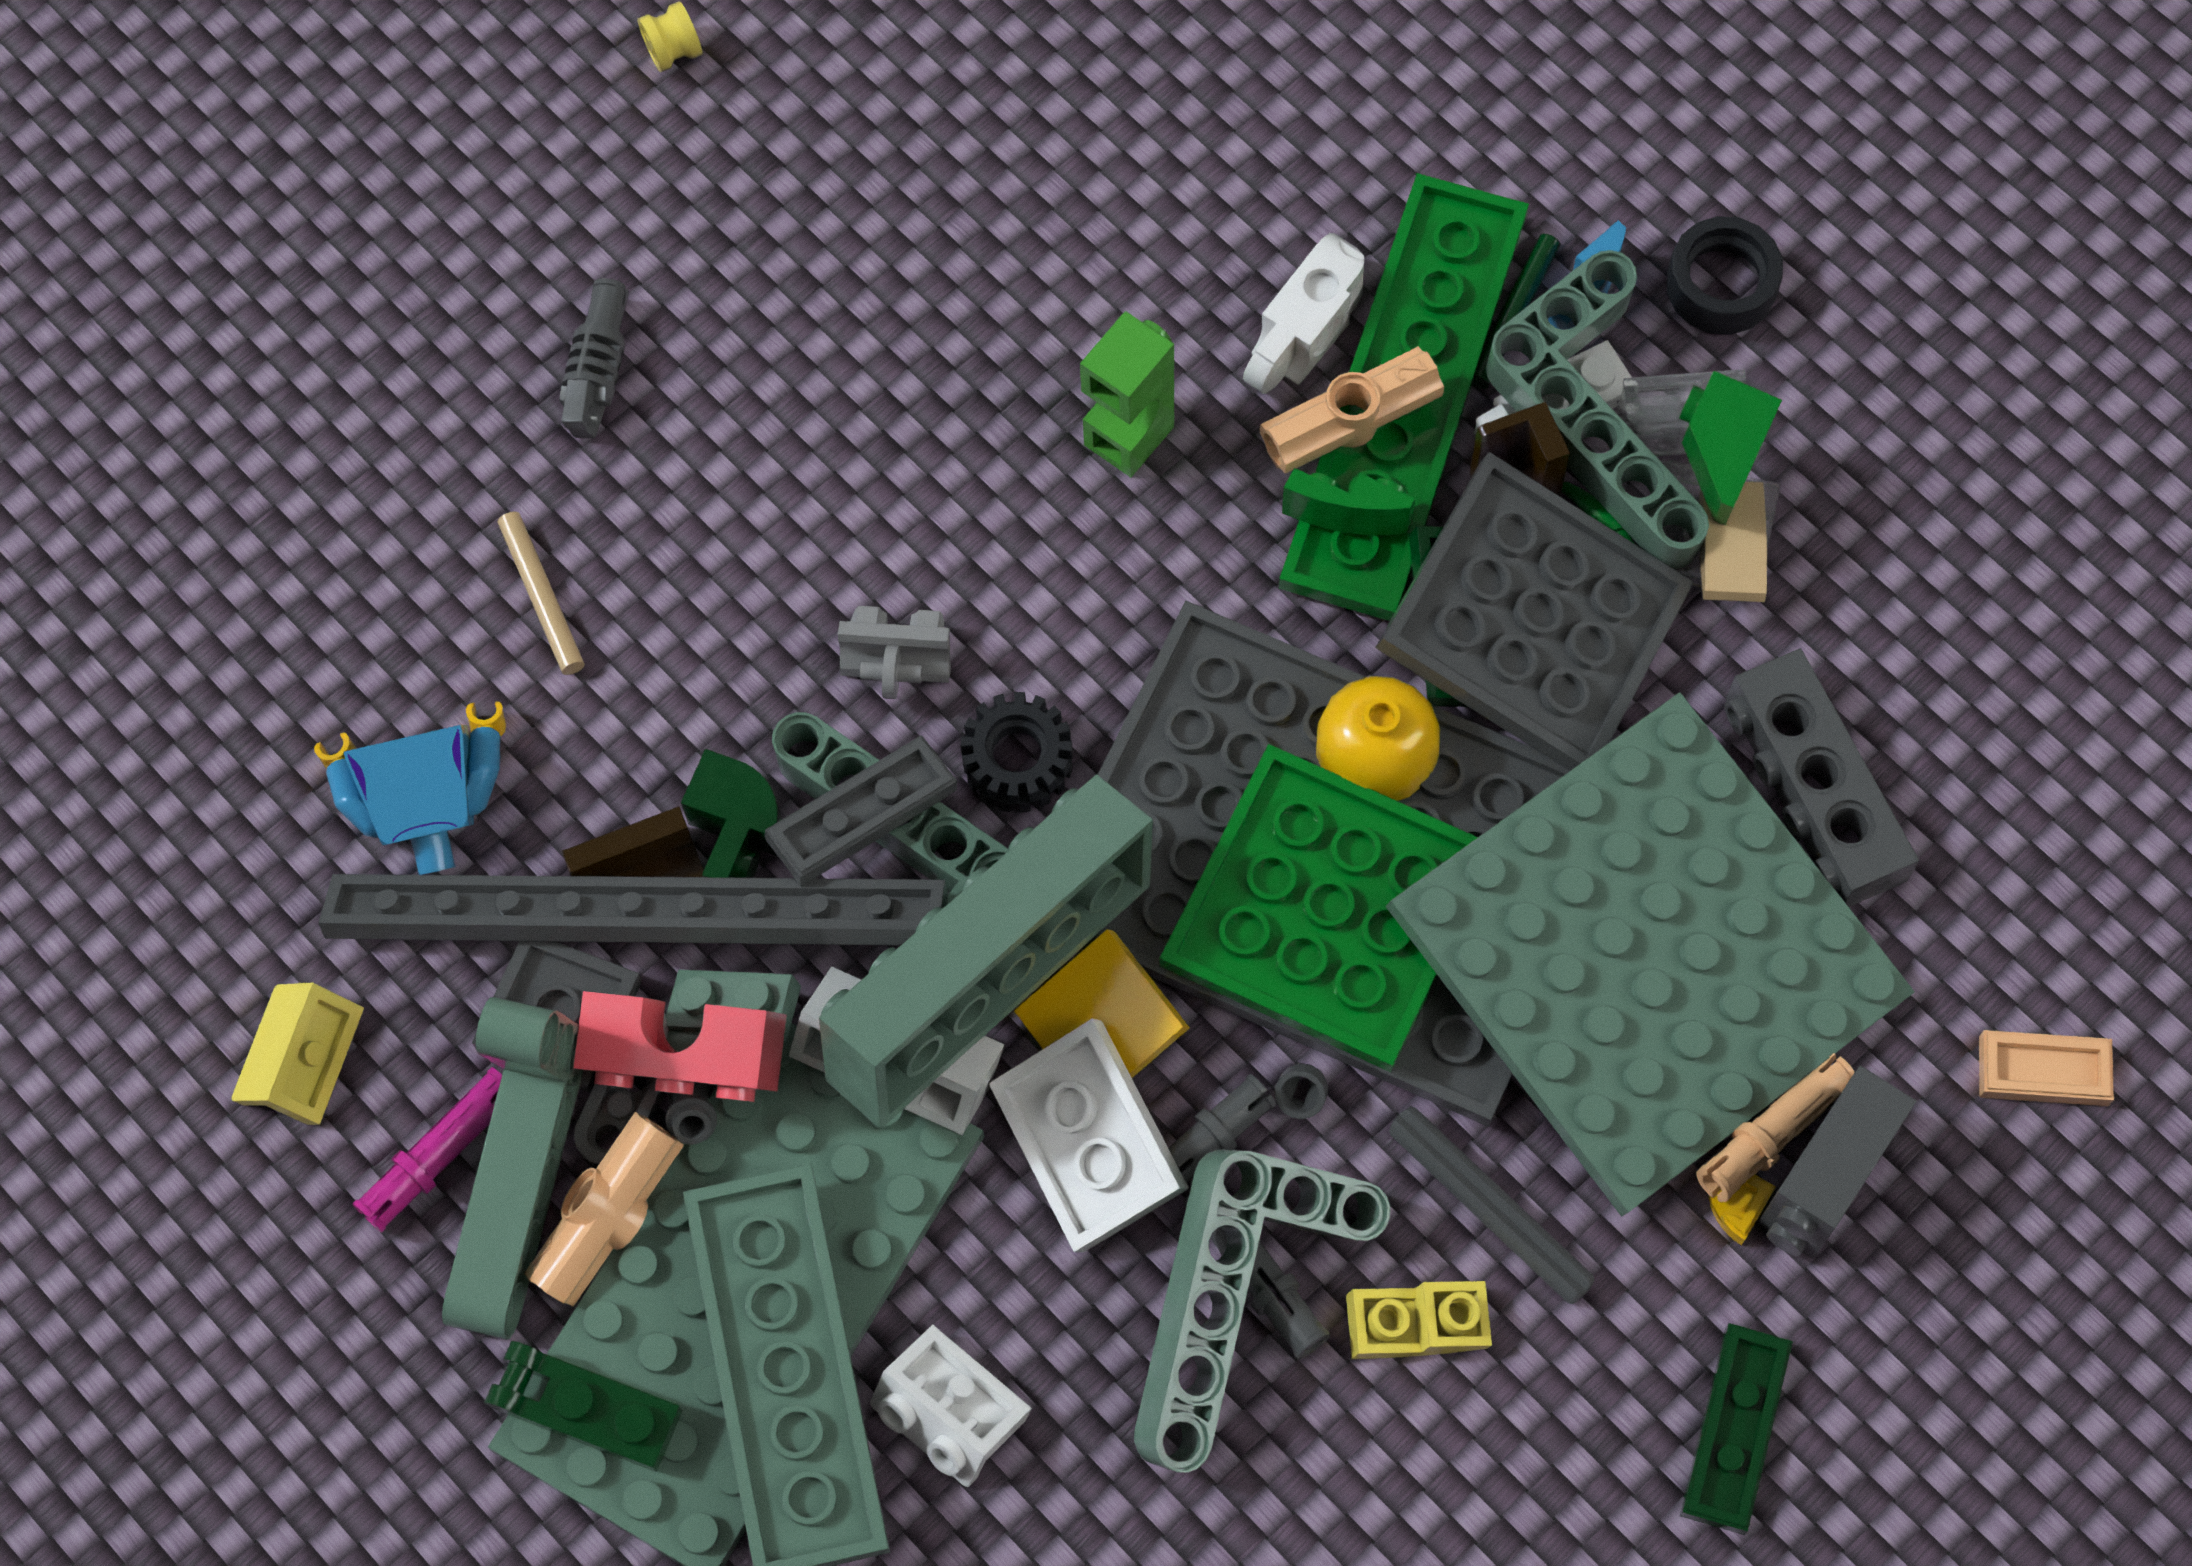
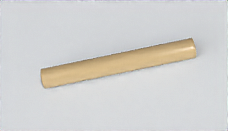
(541, 593)

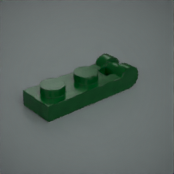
(586, 1407)

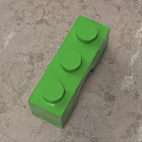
(1134, 392)

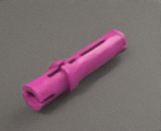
(431, 1154)

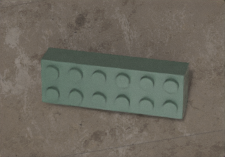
(985, 950)

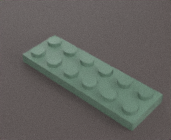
(785, 1371)

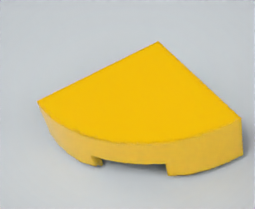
(1743, 1208)

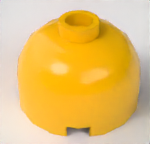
(1379, 736)

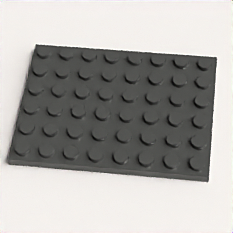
(1186, 761)

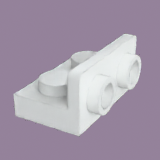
(948, 1405)

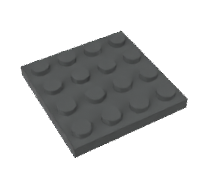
(1535, 614)

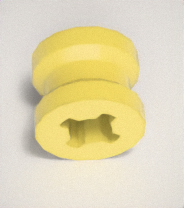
(670, 36)

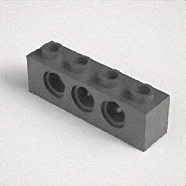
(1792, 692)

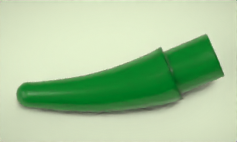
(1593, 508)

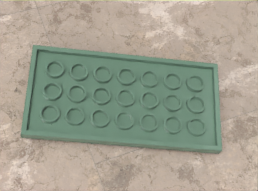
(648, 1315)

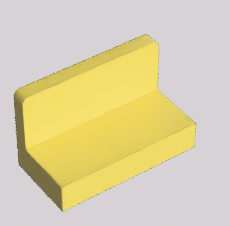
(298, 1051)

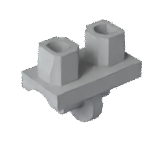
(892, 651)

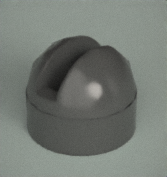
(1287, 1086)

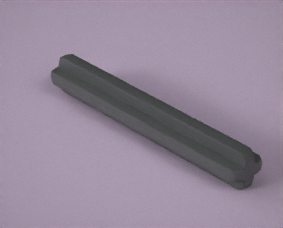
(1491, 1205)

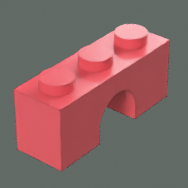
(627, 1039)

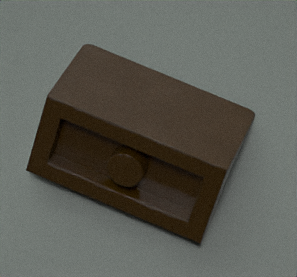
(1528, 443)
(644, 849)

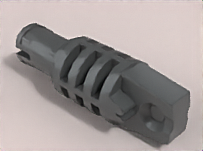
(594, 360)

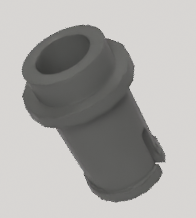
(691, 1116)

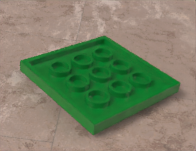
(1298, 909)

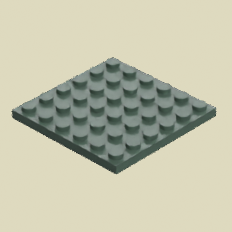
(1649, 952)

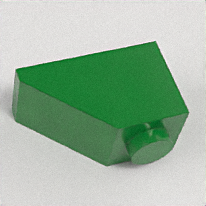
(1725, 437)

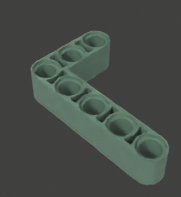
(1588, 412)
(911, 842)
(515, 1165)
(1228, 1283)

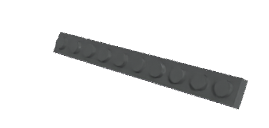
(628, 909)

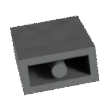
(1835, 1164)

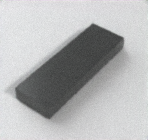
(861, 810)

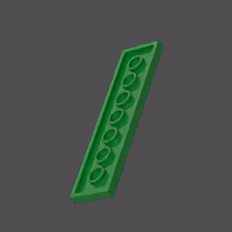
(1436, 296)

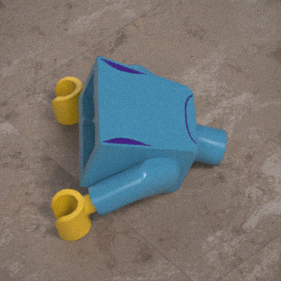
(418, 785)

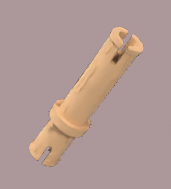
(1759, 1142)

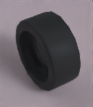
(1732, 236)

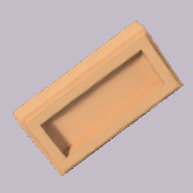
(2046, 1068)

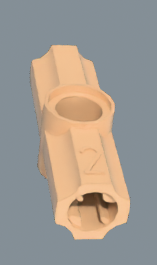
(1381, 392)
(604, 1209)

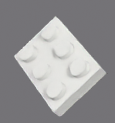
(1088, 1136)

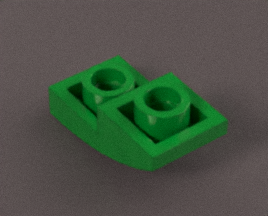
(1368, 509)

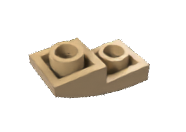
(1736, 553)

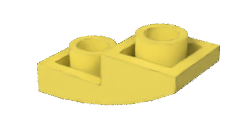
(1418, 1320)

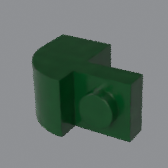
(737, 806)

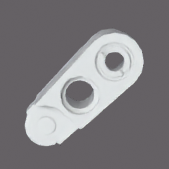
(1307, 314)

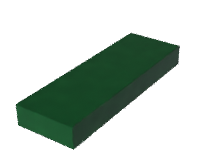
(1736, 1429)

